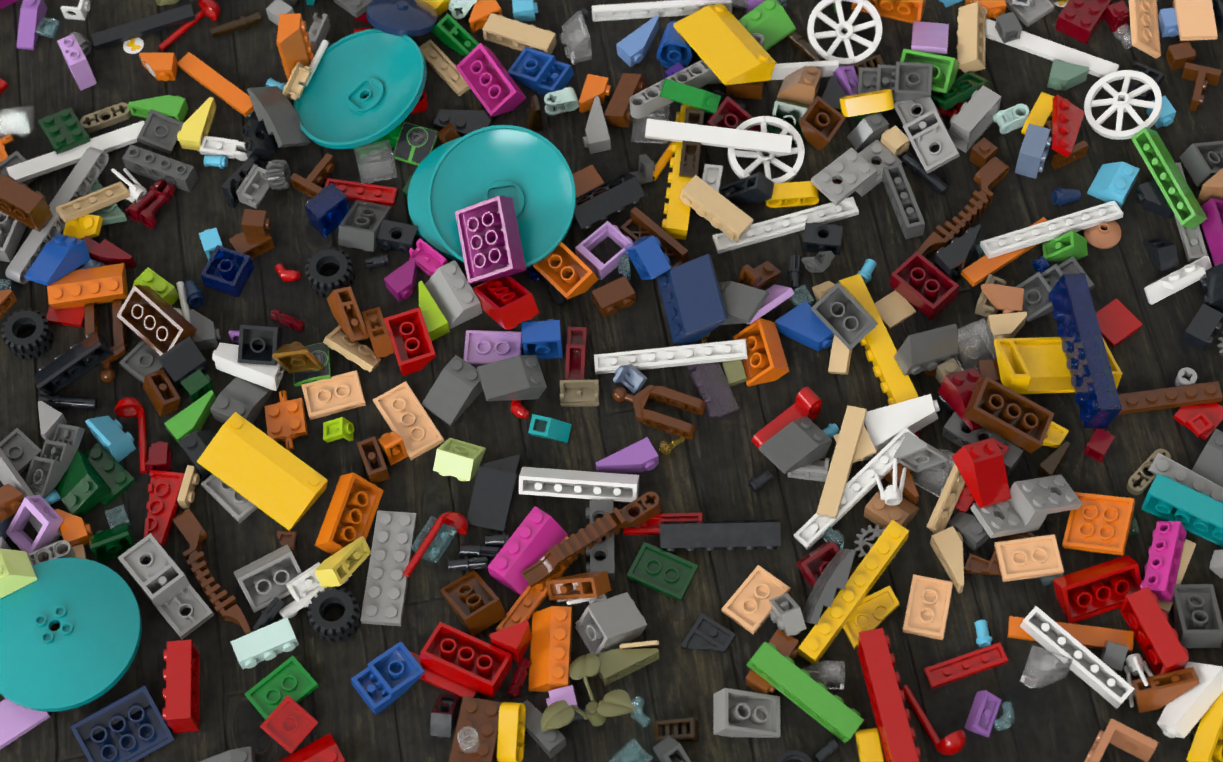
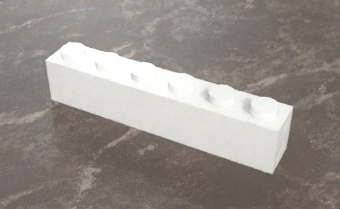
(578, 484)
(1084, 662)

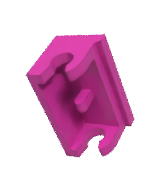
(427, 258)

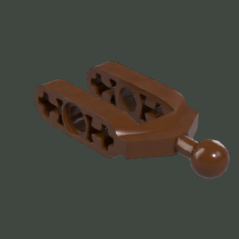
(119, 332)
(668, 397)

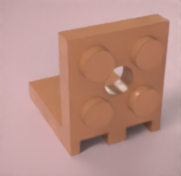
(1123, 738)

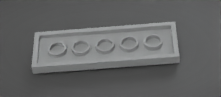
(388, 559)

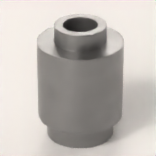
(84, 44)

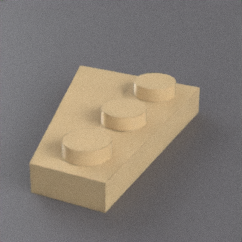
(354, 351)

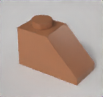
(1004, 297)

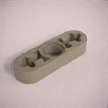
(120, 117)
(1146, 480)

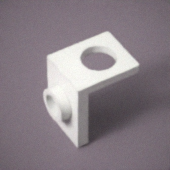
(80, 11)

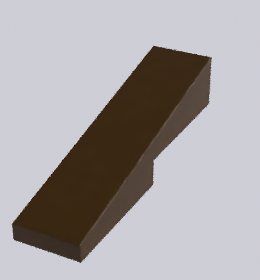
(691, 150)

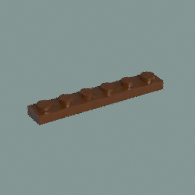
(1170, 397)

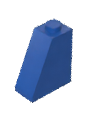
(805, 327)

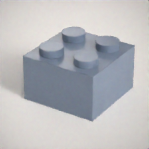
(1033, 151)

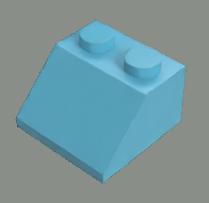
(1114, 182)
(111, 436)

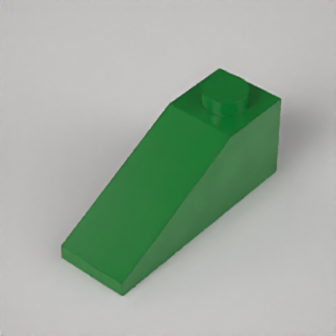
(454, 36)
(690, 96)

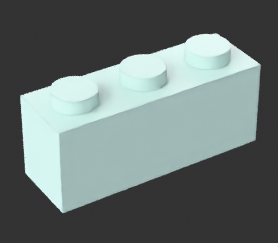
(264, 643)

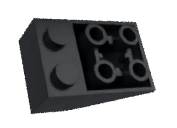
(958, 254)

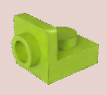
(338, 429)

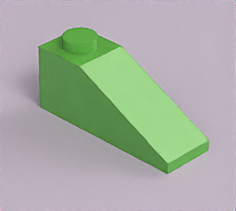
(172, 106)
(191, 418)

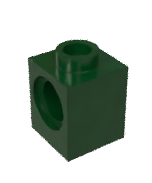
(197, 385)

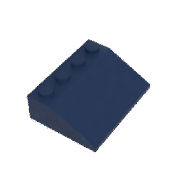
(692, 300)
(123, 729)

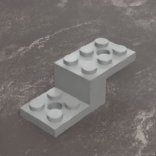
(925, 131)
(854, 171)
(1028, 506)
(166, 586)

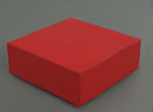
(1200, 424)

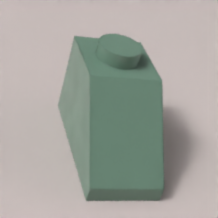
(1066, 75)

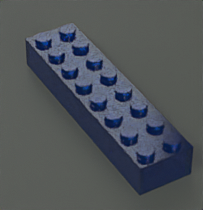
(1085, 351)

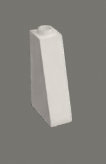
(264, 375)
(889, 421)
(1186, 710)

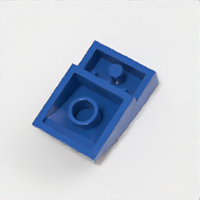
(540, 71)
(387, 677)

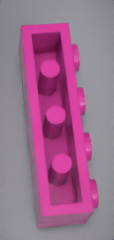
(1164, 559)

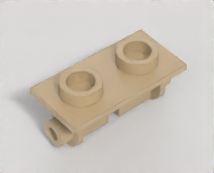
(293, 88)

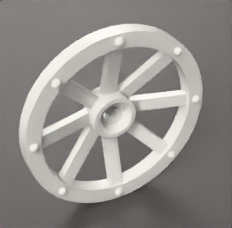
(846, 26)
(1122, 106)
(787, 129)

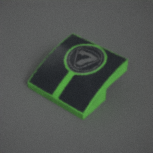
(414, 143)
(322, 353)

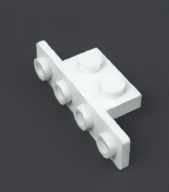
(1177, 280)
(302, 589)

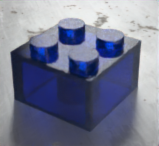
(327, 209)
(227, 271)

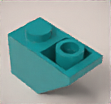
(549, 428)

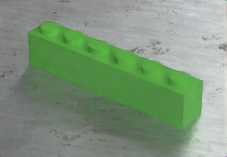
(1169, 178)
(805, 691)

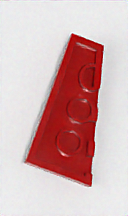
(1065, 125)
(162, 503)

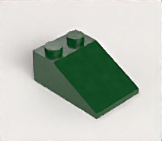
(81, 486)

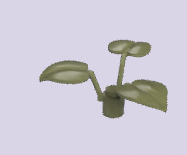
(614, 703)

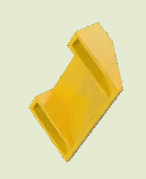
(726, 46)
(1038, 365)
(263, 471)

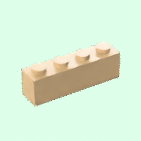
(518, 35)
(971, 37)
(716, 209)

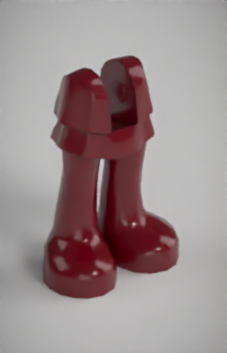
(147, 216)

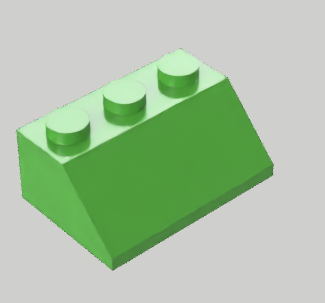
(770, 21)
(943, 70)

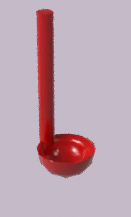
(208, 7)
(129, 408)
(452, 519)
(949, 745)

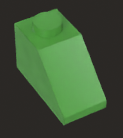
(1065, 247)

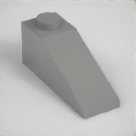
(596, 130)

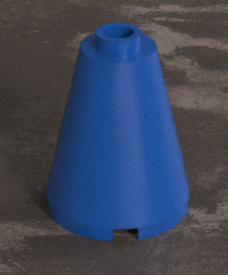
(673, 48)

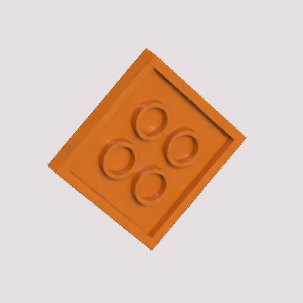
(1099, 524)

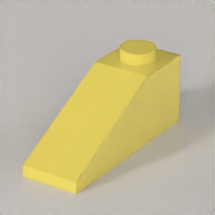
(197, 126)
(342, 564)

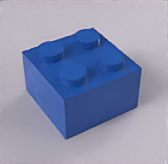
(648, 257)
(542, 339)

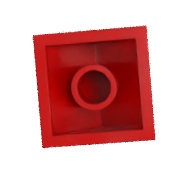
(513, 639)

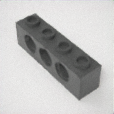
(160, 167)
(903, 201)
(954, 433)
(605, 548)

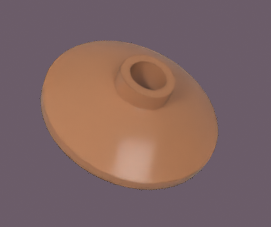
(1103, 238)

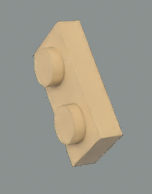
(186, 492)

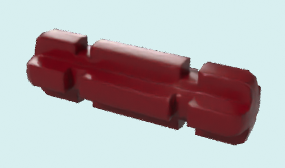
(287, 320)
(519, 677)

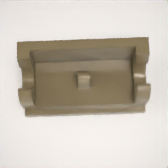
(983, 305)
(579, 393)

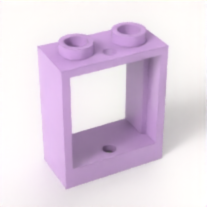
(77, 62)
(583, 249)
(46, 516)

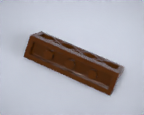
(650, 228)

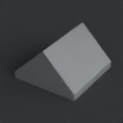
(918, 454)

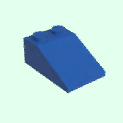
(58, 259)

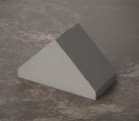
(49, 419)

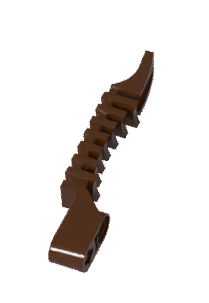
(987, 178)
(622, 518)
(195, 535)

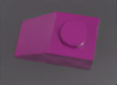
(403, 280)

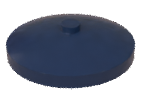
(402, 17)

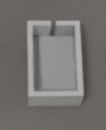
(974, 118)

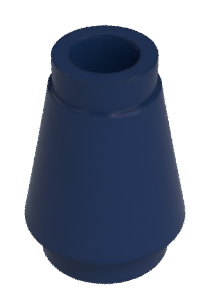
(1065, 195)
(194, 295)

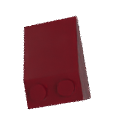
(730, 115)
(957, 391)
(815, 562)

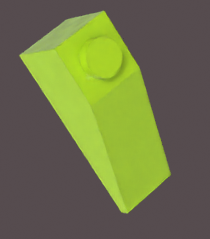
(433, 317)

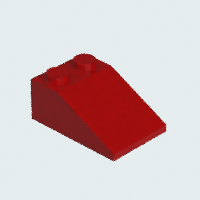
(983, 472)

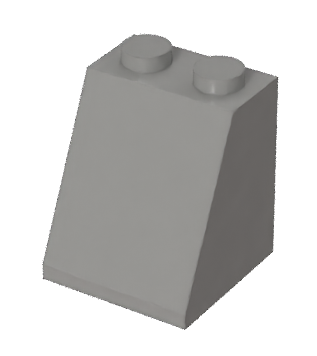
(610, 623)

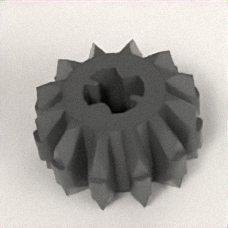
(278, 174)

